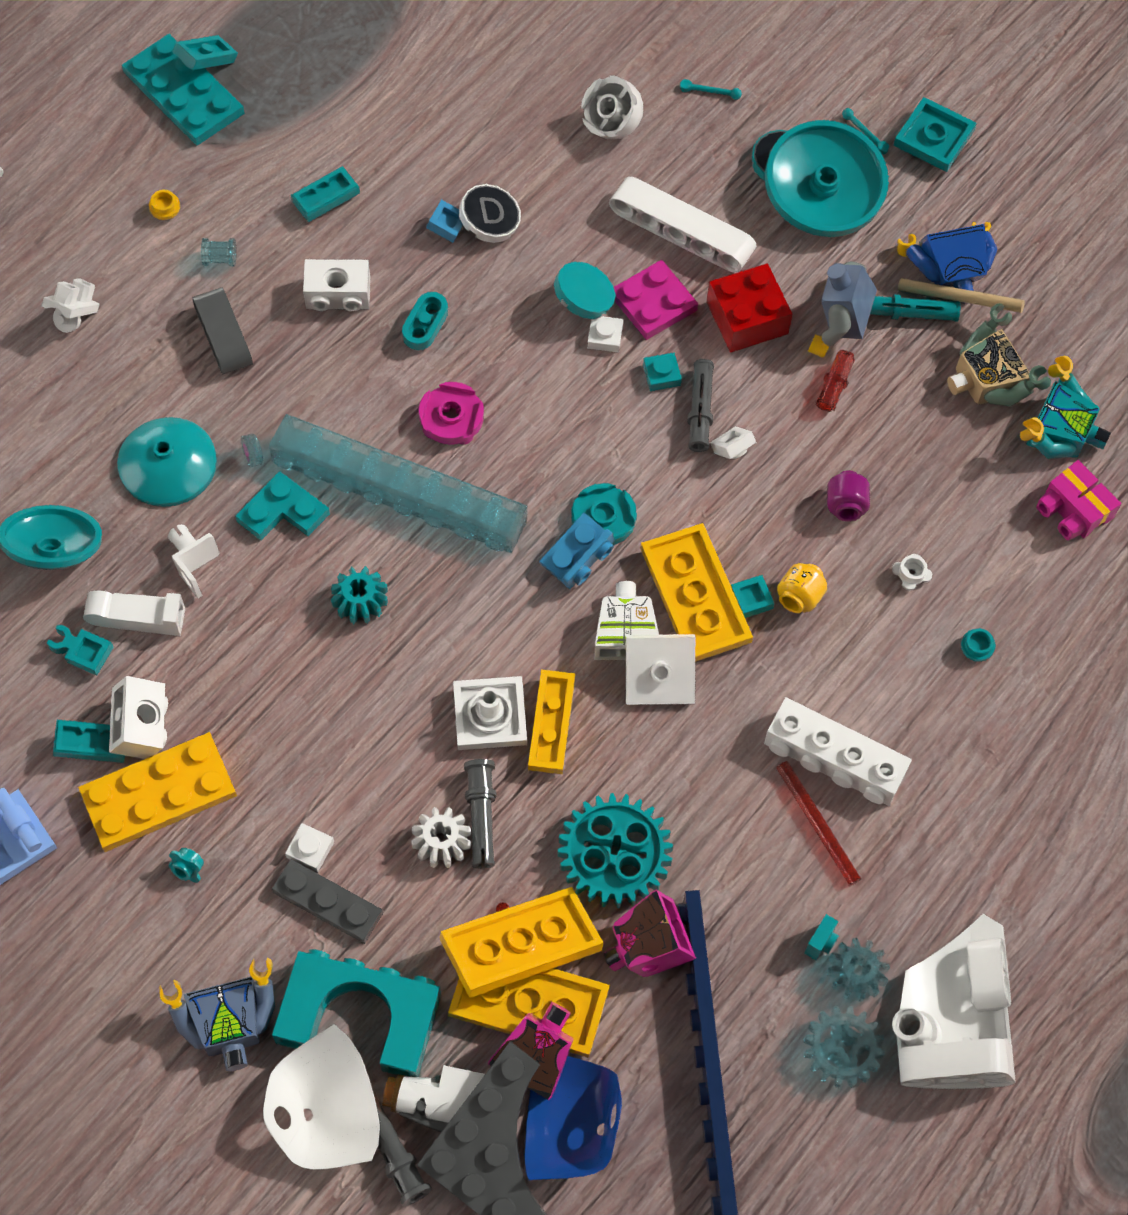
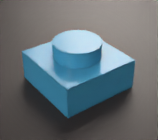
(445, 221)

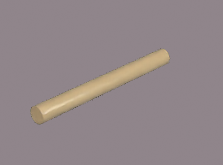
(960, 295)

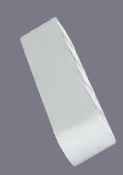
(682, 224)

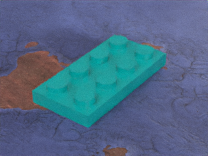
(184, 95)

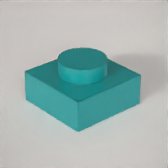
(662, 371)
(753, 596)
(823, 938)

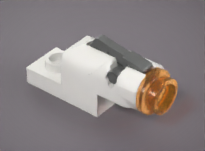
(428, 1101)

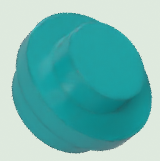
(978, 645)

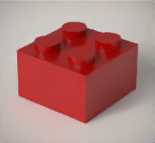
(749, 307)

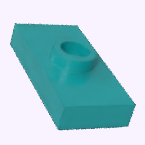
(325, 194)
(84, 741)

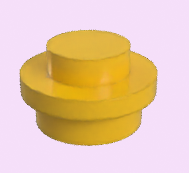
(164, 205)

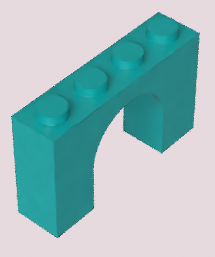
(320, 980)

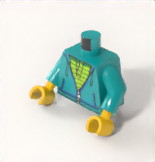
(1065, 417)

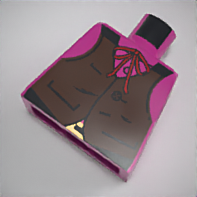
(650, 938)
(545, 1044)

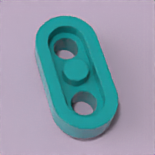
(422, 323)

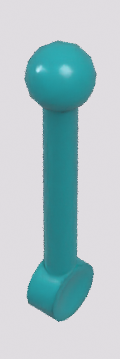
(686, 86)
(883, 146)

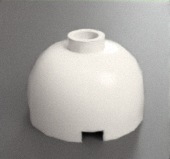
(612, 108)

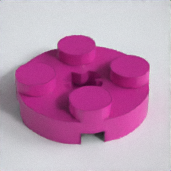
(451, 430)

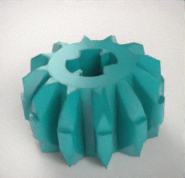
(357, 584)

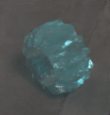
(844, 967)

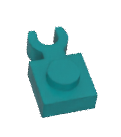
(84, 651)

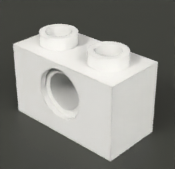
(323, 275)
(127, 732)

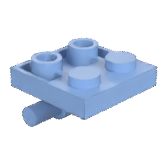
(21, 835)

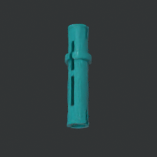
(942, 309)

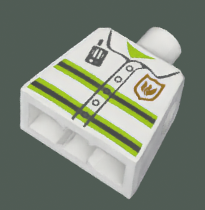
(620, 617)

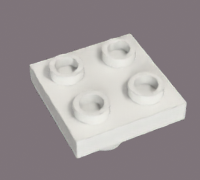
(490, 713)

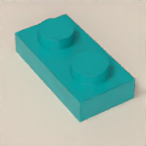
(205, 52)

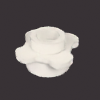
(916, 563)

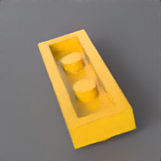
(551, 722)

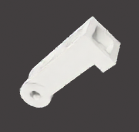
(136, 612)

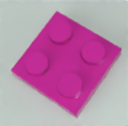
(654, 299)

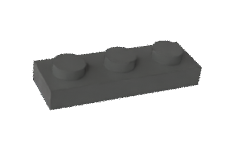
(327, 901)

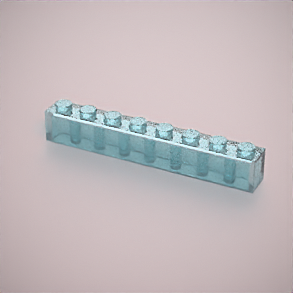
(398, 484)

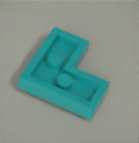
(281, 500)

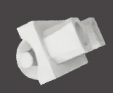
(71, 303)

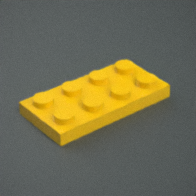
(696, 591)
(157, 791)
(520, 941)
(508, 1005)

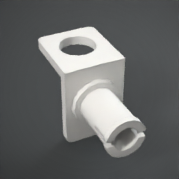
(191, 554)

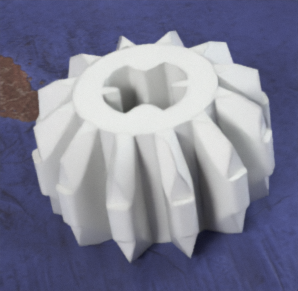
(453, 831)

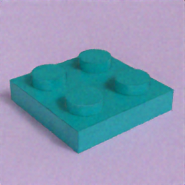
(935, 134)

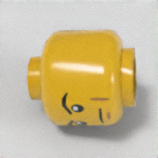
(802, 588)

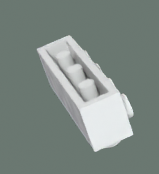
(837, 752)

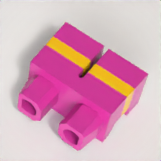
(1078, 502)

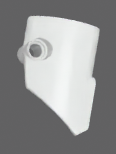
(962, 1013)

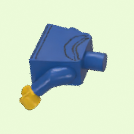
(953, 255)

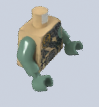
(993, 368)

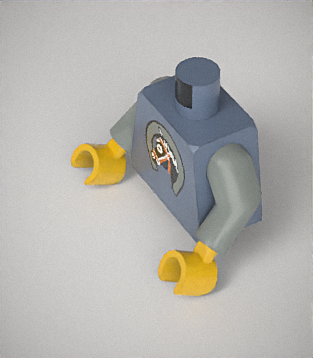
(846, 305)

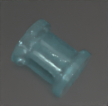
(218, 252)

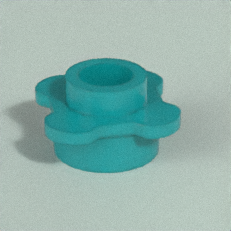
(186, 864)

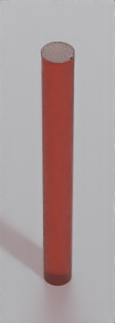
(818, 823)

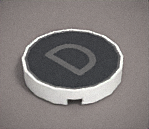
(489, 213)

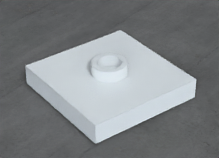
(660, 669)

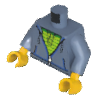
(225, 1015)

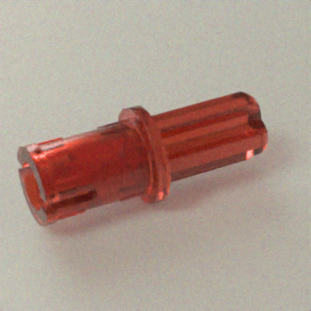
(835, 381)

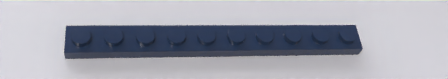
(707, 1057)

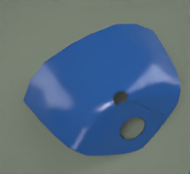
(563, 1130)

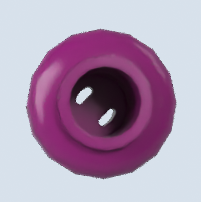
(848, 496)

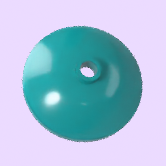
(168, 476)
(50, 537)

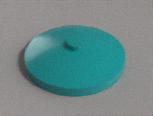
(826, 178)

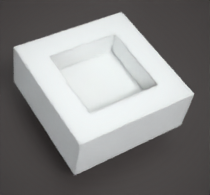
(605, 334)
(733, 443)
(309, 847)

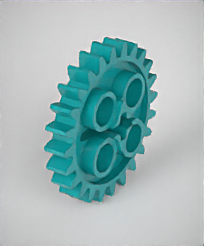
(608, 880)

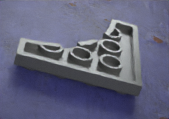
(479, 1147)

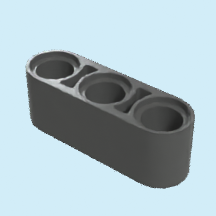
(222, 330)

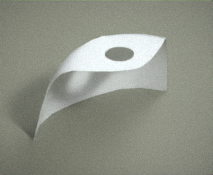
(334, 1084)

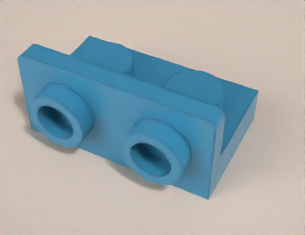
(577, 551)

